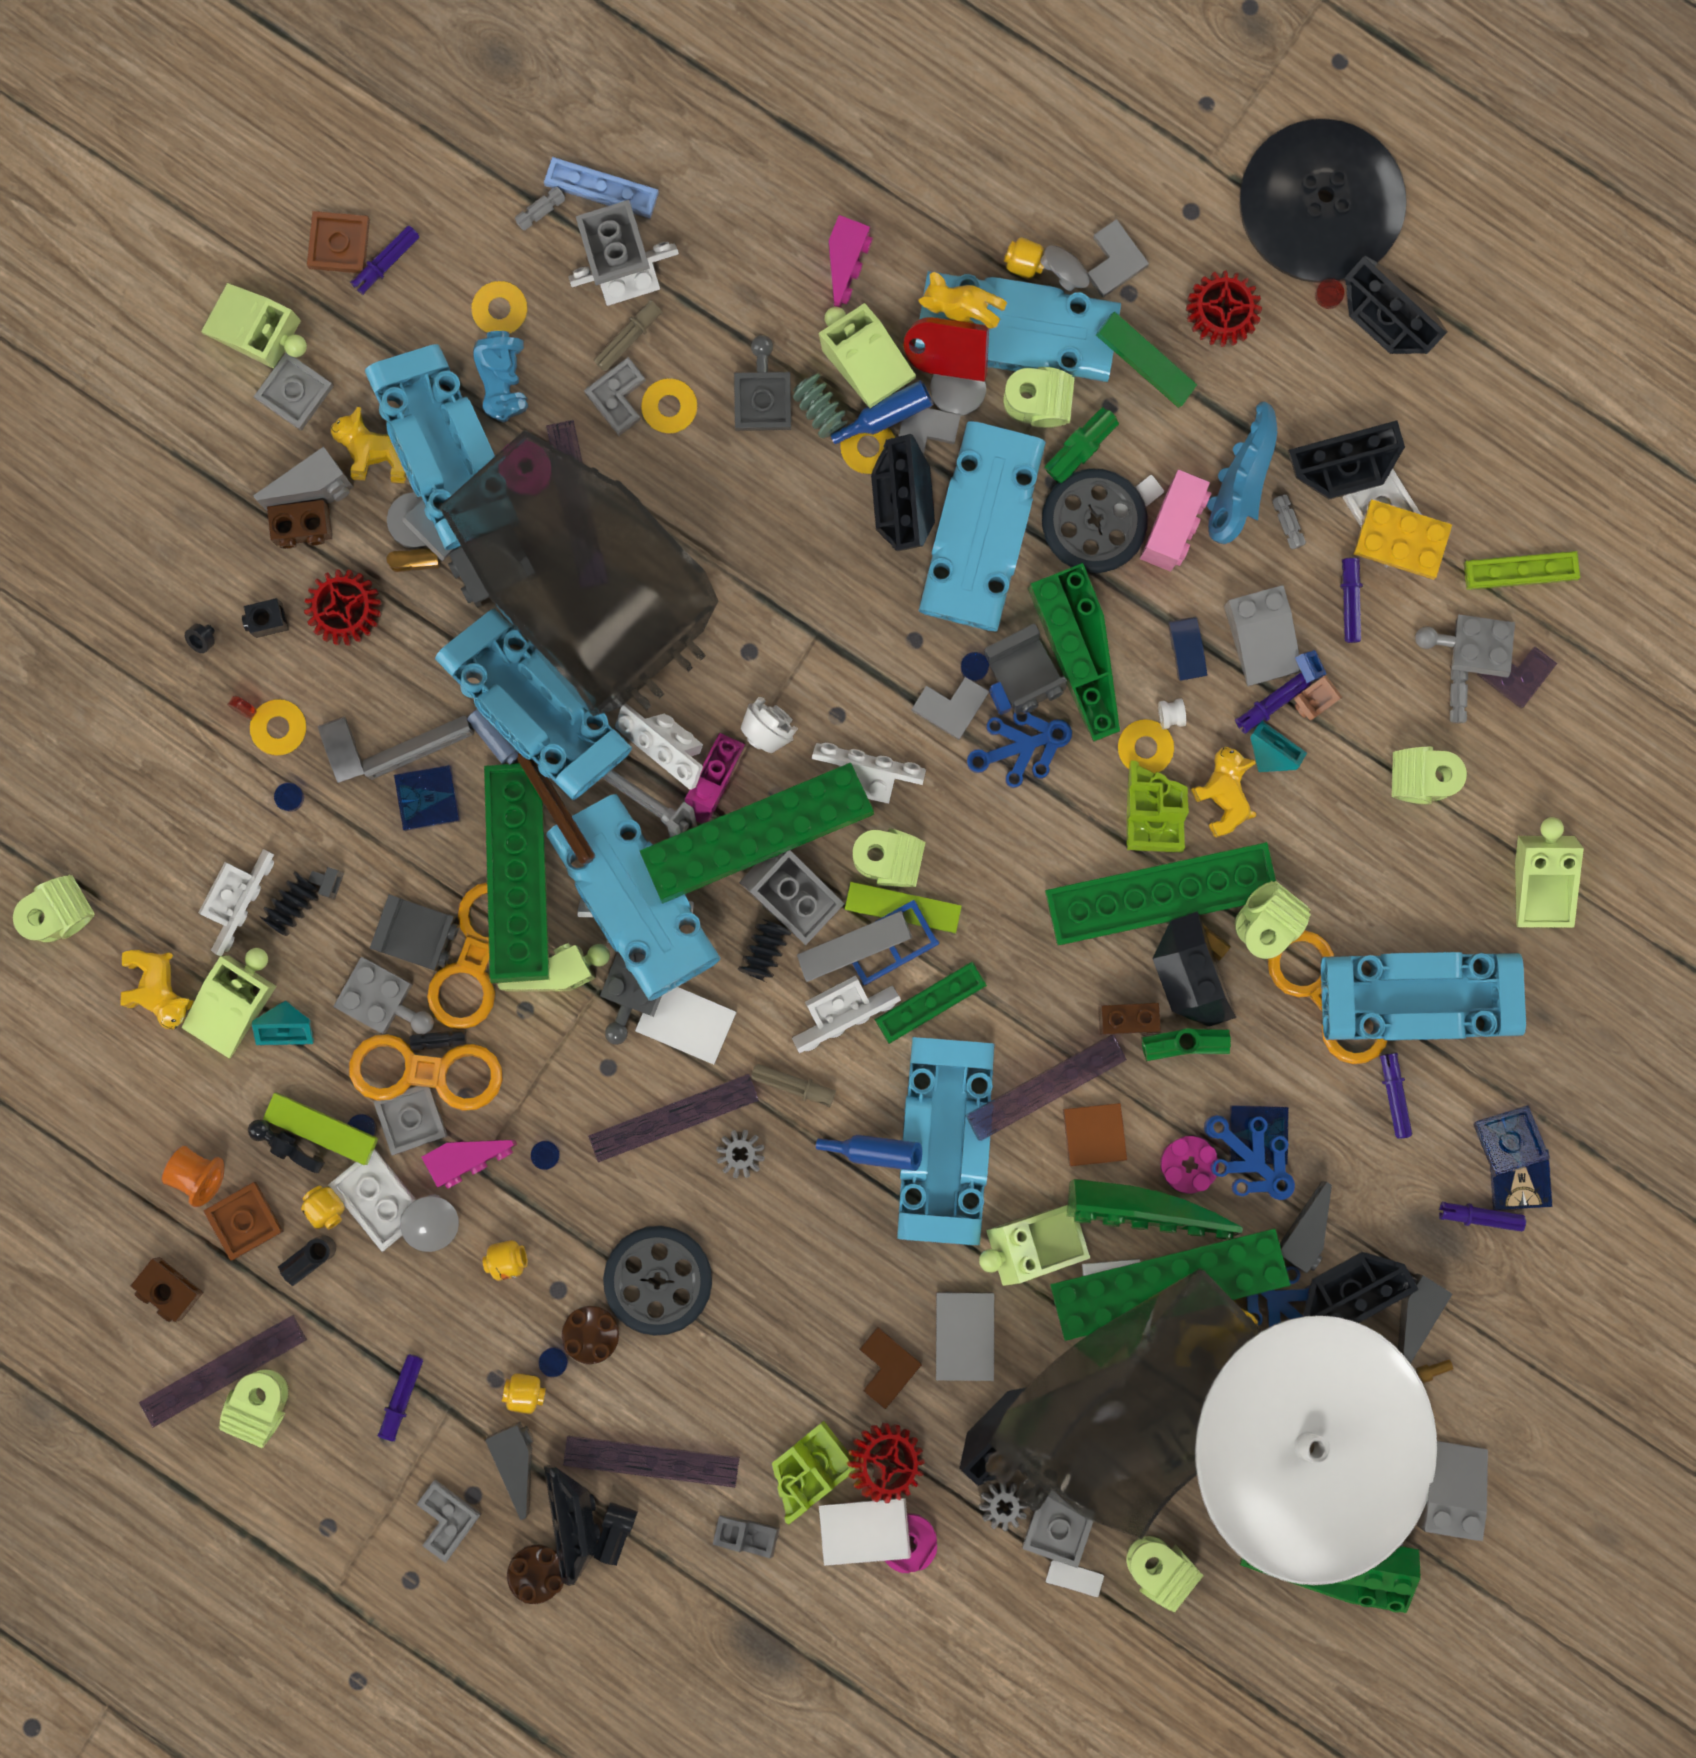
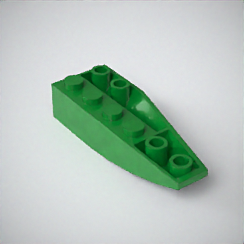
(1080, 645)
(1143, 1208)
(1383, 1587)

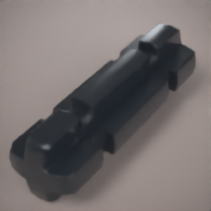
(437, 1040)

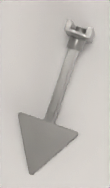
(676, 821)

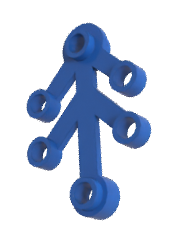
(1024, 745)
(1253, 1159)
(1278, 1301)

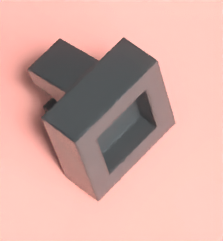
(328, 883)

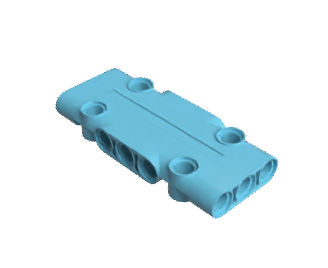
(1040, 327)
(431, 429)
(982, 526)
(531, 705)
(627, 904)
(1423, 996)
(951, 1153)

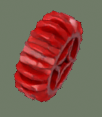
(1246, 307)
(352, 603)
(889, 1452)

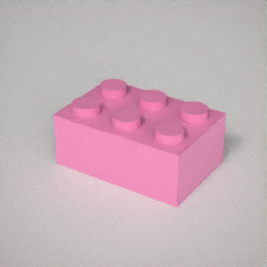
(1176, 521)

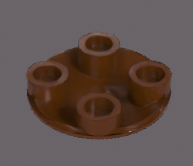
(590, 1335)
(534, 1574)

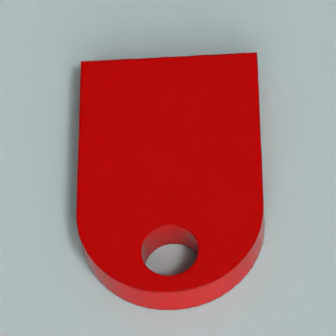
(950, 348)

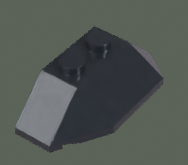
(1391, 310)
(1349, 460)
(903, 494)
(1191, 973)
(1359, 1288)
(977, 1446)
(572, 1523)

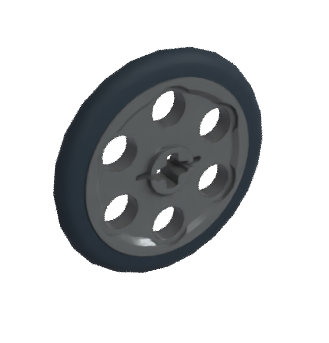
(1118, 491)
(635, 1313)

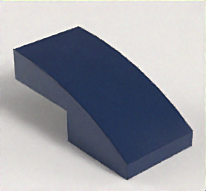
(1187, 648)

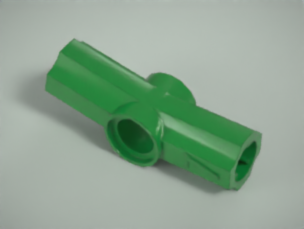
(1081, 445)
(1204, 1042)

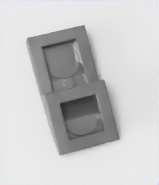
(341, 749)
(746, 1536)

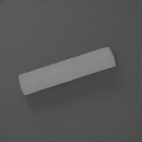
(417, 748)
(854, 946)

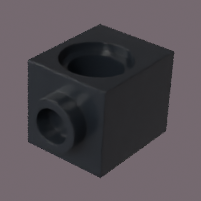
(277, 621)

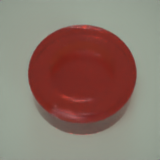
(1329, 293)
(242, 707)

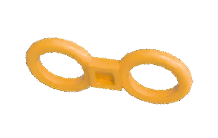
(472, 961)
(1314, 992)
(425, 1072)

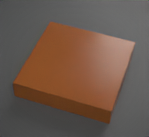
(338, 242)
(1095, 1134)
(243, 1221)

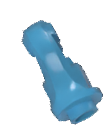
(497, 365)

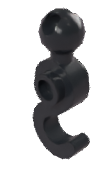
(284, 1145)

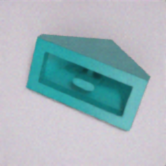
(1274, 750)
(282, 1027)

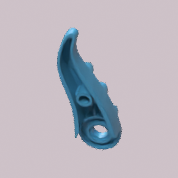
(1244, 479)

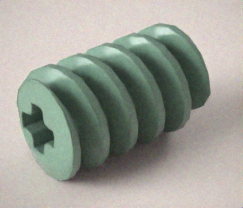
(818, 406)

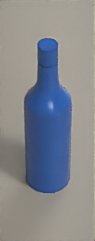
(888, 412)
(876, 1151)

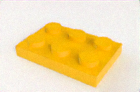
(1402, 539)

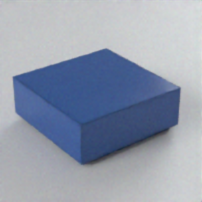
(1310, 666)
(999, 698)

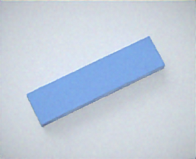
(600, 186)

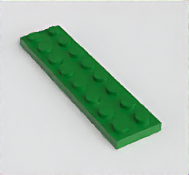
(756, 832)
(515, 876)
(1158, 893)
(1237, 1265)

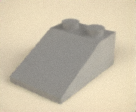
(612, 242)
(310, 480)
(1263, 635)
(792, 894)
(1457, 1493)

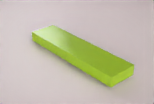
(1522, 570)
(880, 902)
(320, 1128)

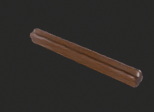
(558, 811)

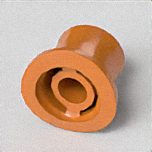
(194, 1175)

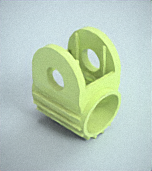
(1050, 401)
(1416, 779)
(900, 860)
(63, 907)
(1268, 916)
(250, 1417)
(1170, 1578)

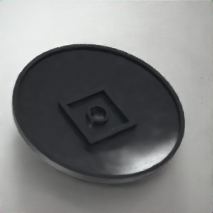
(1298, 229)

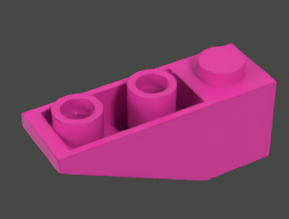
(846, 248)
(714, 777)
(457, 1158)

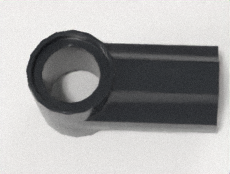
(306, 1260)
(617, 1526)

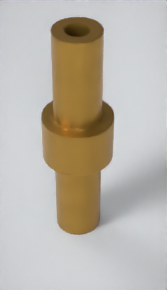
(1427, 1372)

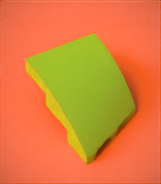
(1155, 811)
(810, 1470)

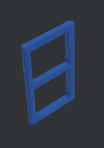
(900, 961)

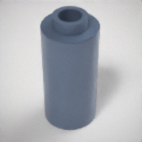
(493, 739)

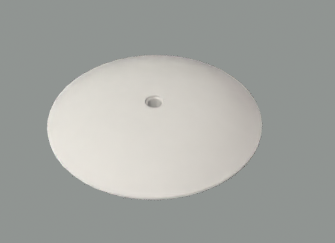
(1371, 1460)

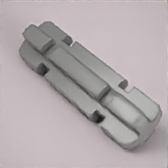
(540, 208)
(1289, 521)
(1458, 696)

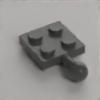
(763, 396)
(625, 990)

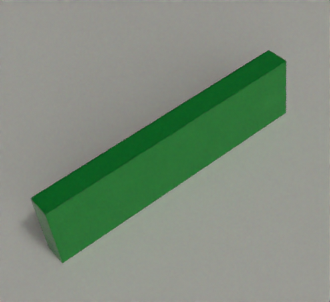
(1146, 359)
(930, 1002)

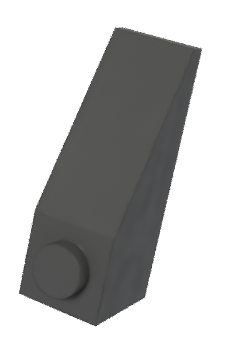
(1306, 1235)
(1420, 1314)
(513, 1459)

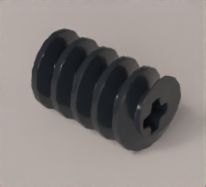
(290, 905)
(764, 950)

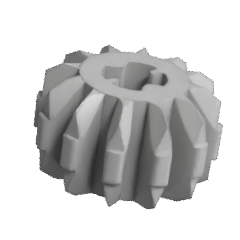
(741, 1164)
(1000, 1515)

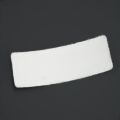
(1149, 491)
(1075, 1578)

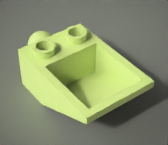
(255, 326)
(864, 353)
(1547, 877)
(567, 970)
(228, 1006)
(1034, 1246)

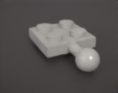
(1478, 644)
(377, 997)

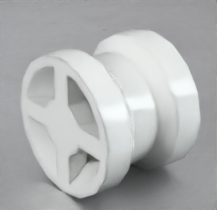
(1172, 713)

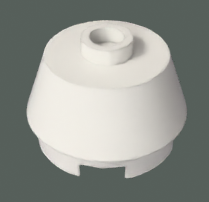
(767, 726)

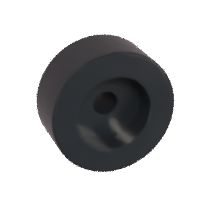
(200, 637)

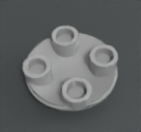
(1066, 267)
(957, 394)
(429, 1223)

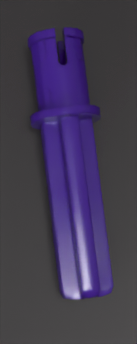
(385, 259)
(1351, 592)
(1269, 705)
(1396, 1095)
(1480, 1216)
(400, 1398)

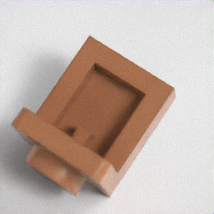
(1317, 698)

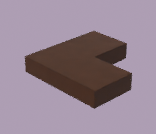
(896, 1367)

